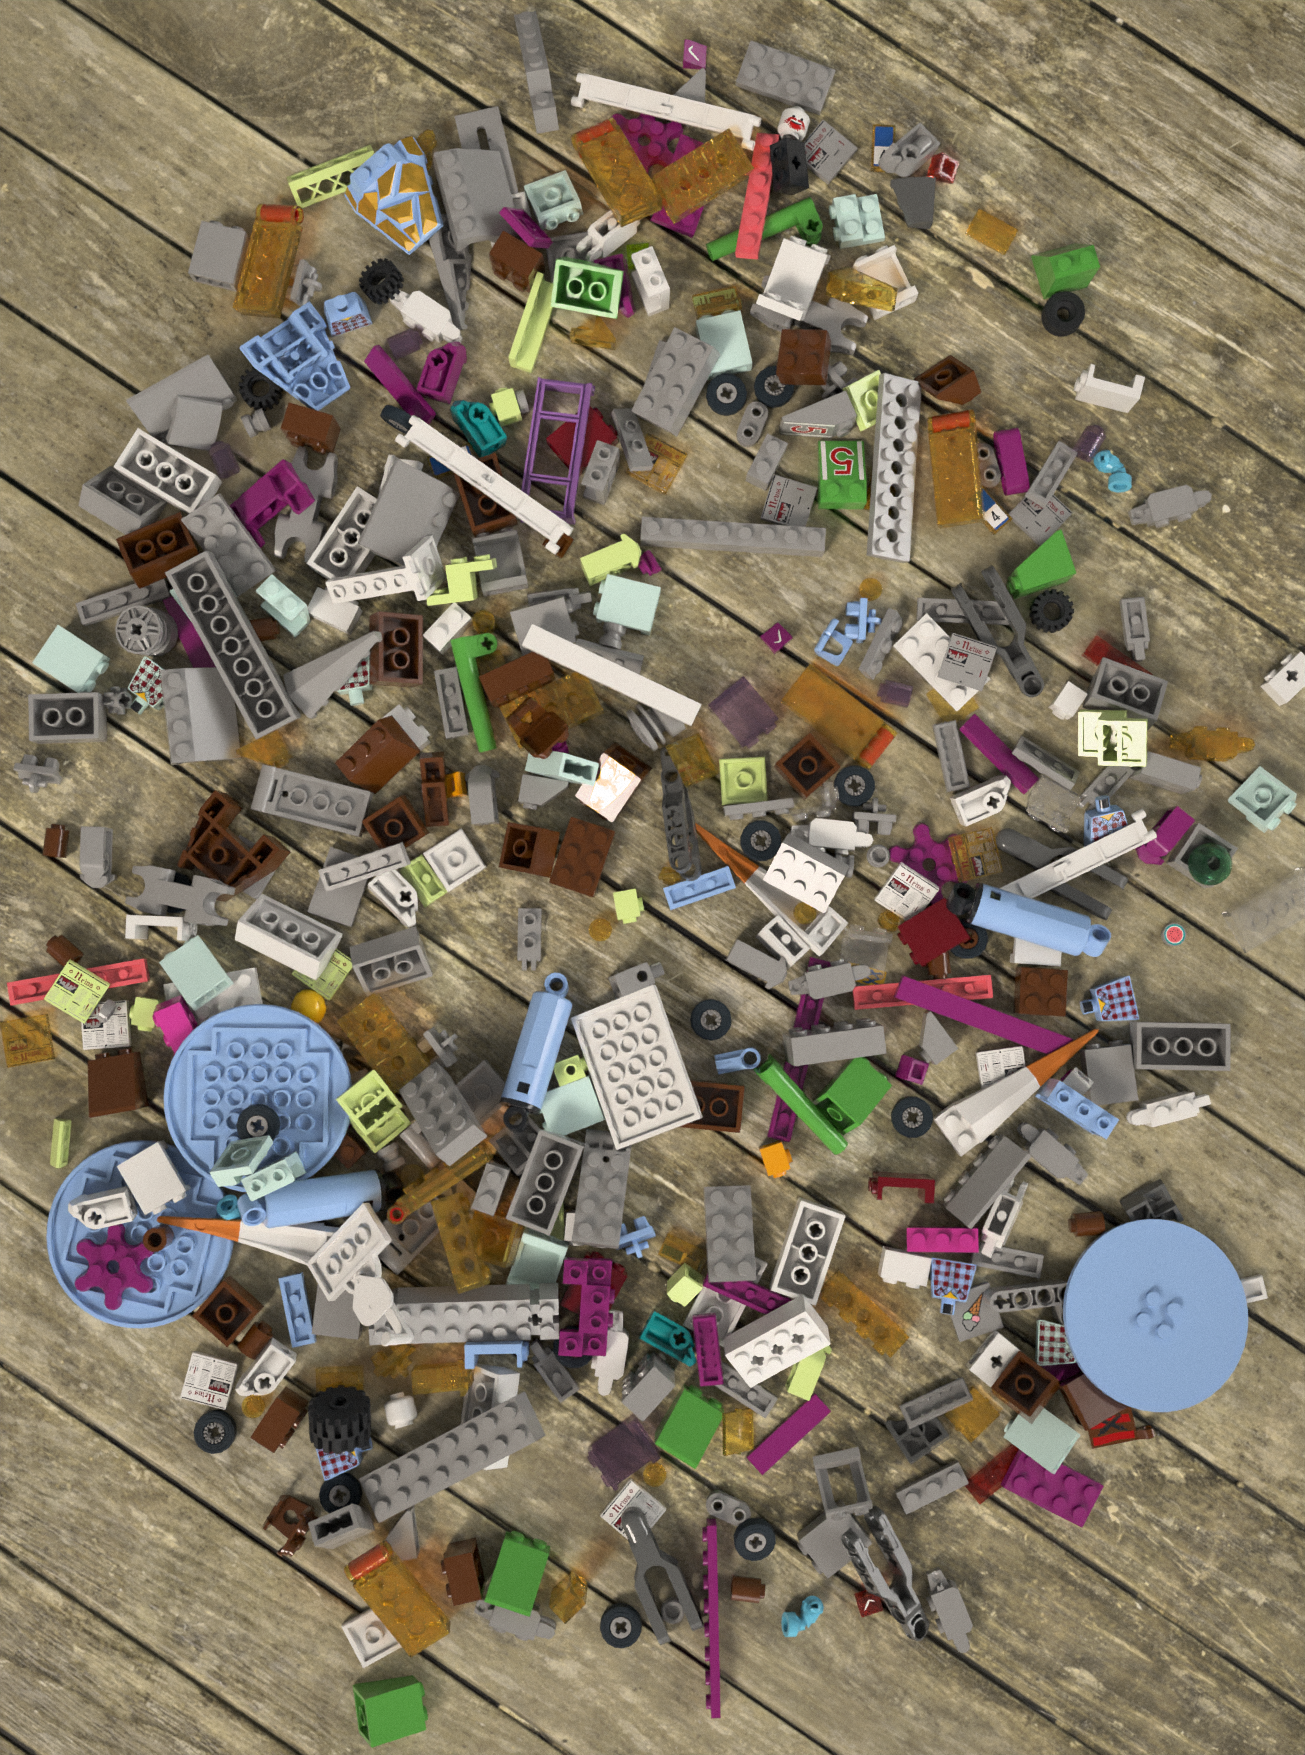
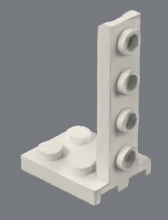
(421, 573)

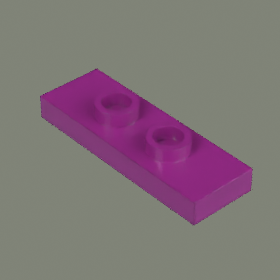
(708, 1349)

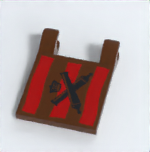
(1118, 1429)

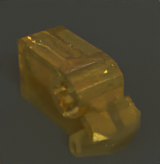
(441, 1378)

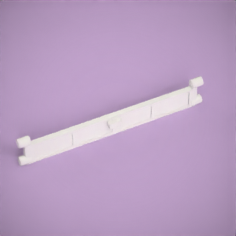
(666, 107)
(486, 481)
(1083, 859)

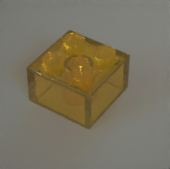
(498, 1237)

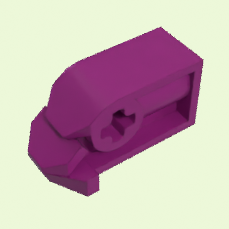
(626, 304)
(442, 372)
(1168, 831)

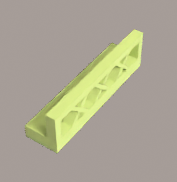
(326, 171)
(532, 325)

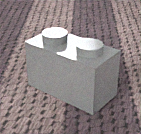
(766, 462)

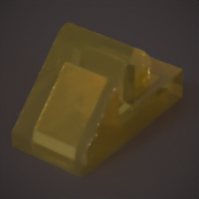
(599, 338)

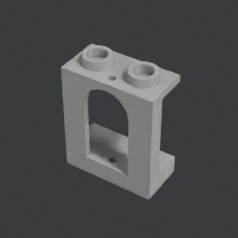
(601, 472)
(839, 1458)

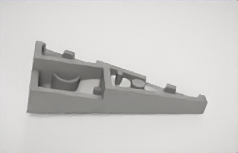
(453, 270)
(317, 680)

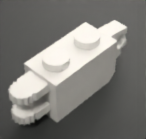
(1167, 1109)

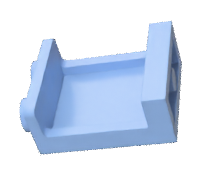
(473, 1349)

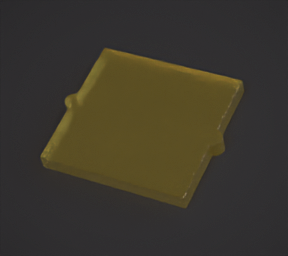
(946, 711)
(973, 1416)
(737, 1431)

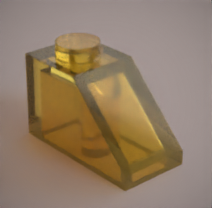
(268, 750)

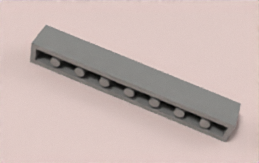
(733, 536)

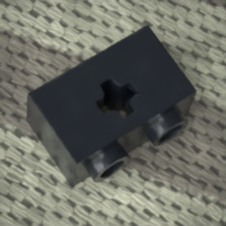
(789, 166)

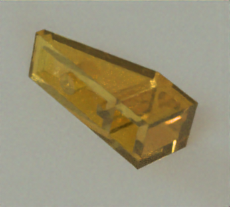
(860, 289)

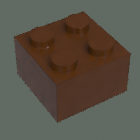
(516, 262)
(803, 357)
(310, 429)
(807, 766)
(395, 824)
(529, 849)
(1040, 991)
(228, 1311)
(1025, 1387)
(277, 1424)
(463, 1571)

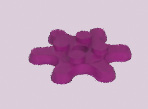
(659, 134)
(924, 848)
(129, 1262)

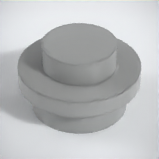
(878, 856)

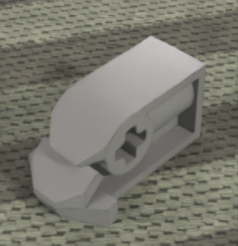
(909, 152)
(482, 795)
(96, 856)
(757, 963)

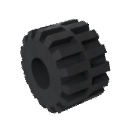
(339, 1419)

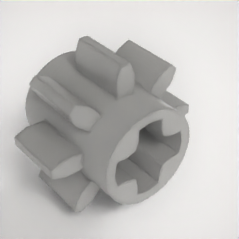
(117, 700)

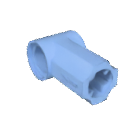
(734, 1061)

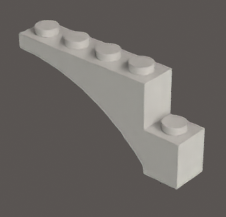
(536, 72)

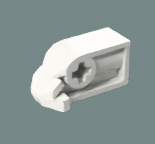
(972, 803)
(388, 889)
(114, 1205)
(273, 1363)

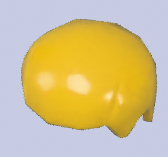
(309, 1004)

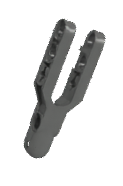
(1015, 654)
(678, 806)
(1038, 855)
(647, 1555)
(899, 1595)

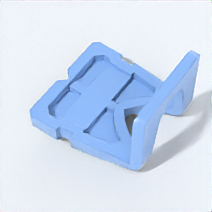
(845, 642)

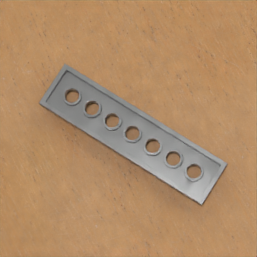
(882, 474)

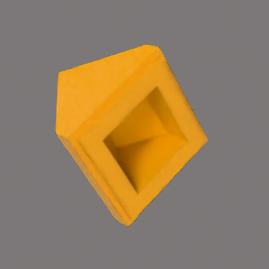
(456, 785)

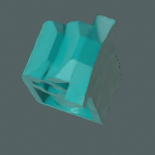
(483, 435)
(659, 1333)

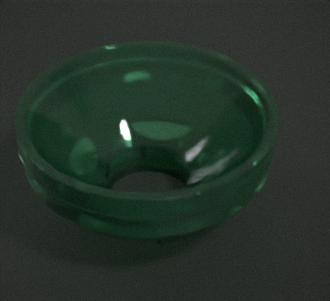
(1199, 867)

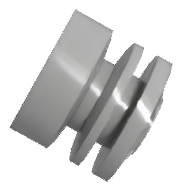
(146, 631)
(652, 724)

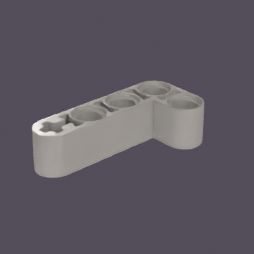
(1030, 1297)

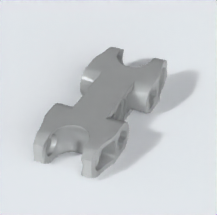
(818, 317)
(305, 525)
(163, 892)

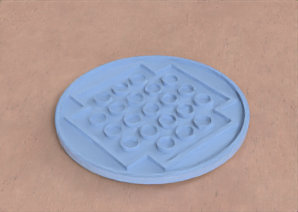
(253, 1059)
(180, 1273)
(1155, 1315)

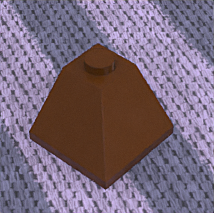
(950, 381)

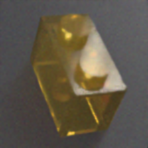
(568, 1596)

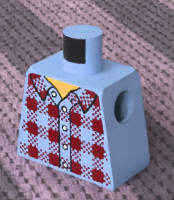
(346, 313)
(1102, 820)
(1112, 1001)
(950, 1282)
(337, 1464)

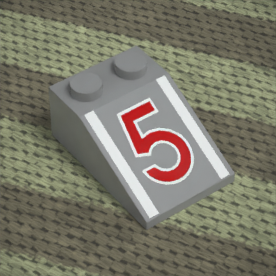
(822, 419)

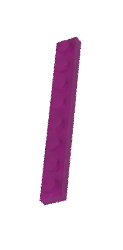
(711, 1628)

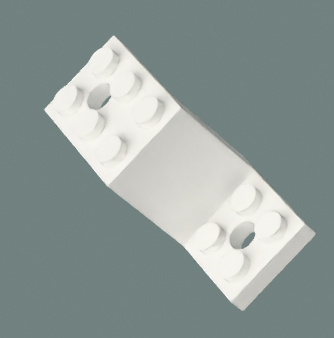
(794, 278)

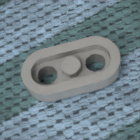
(752, 423)
(988, 465)
(729, 1507)

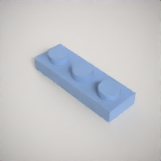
(704, 887)
(297, 1309)

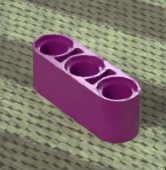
(1011, 461)

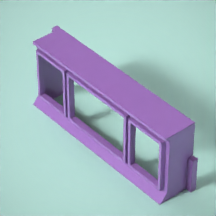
(585, 391)

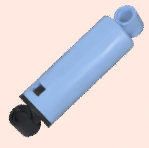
(1028, 919)
(536, 1052)
(321, 1198)

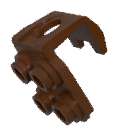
(541, 732)
(293, 1531)

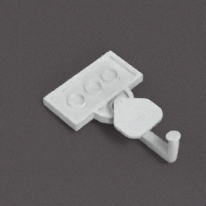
(352, 1264)

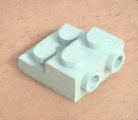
(554, 200)
(856, 220)
(1263, 800)
(240, 1159)

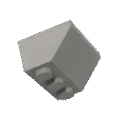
(120, 501)
(1127, 689)
(390, 961)

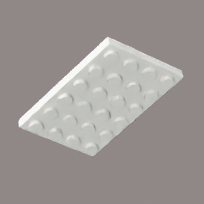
(636, 1067)

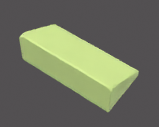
(423, 880)
(60, 1142)

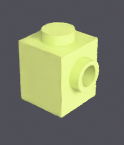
(505, 406)
(628, 905)
(142, 1013)
(570, 1069)
(684, 1285)

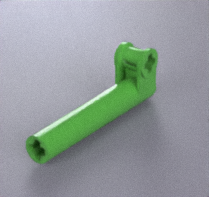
(800, 214)
(465, 652)
(774, 1075)

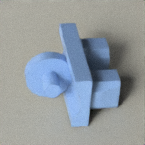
(859, 610)
(642, 1233)

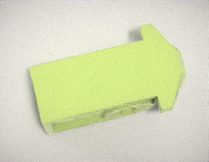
(611, 560)
(806, 1373)

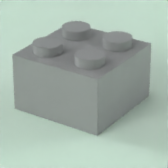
(1194, 837)

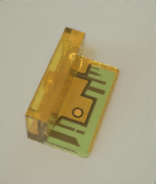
(716, 302)

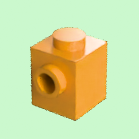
(775, 1158)

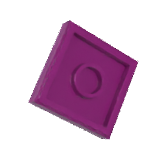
(526, 227)

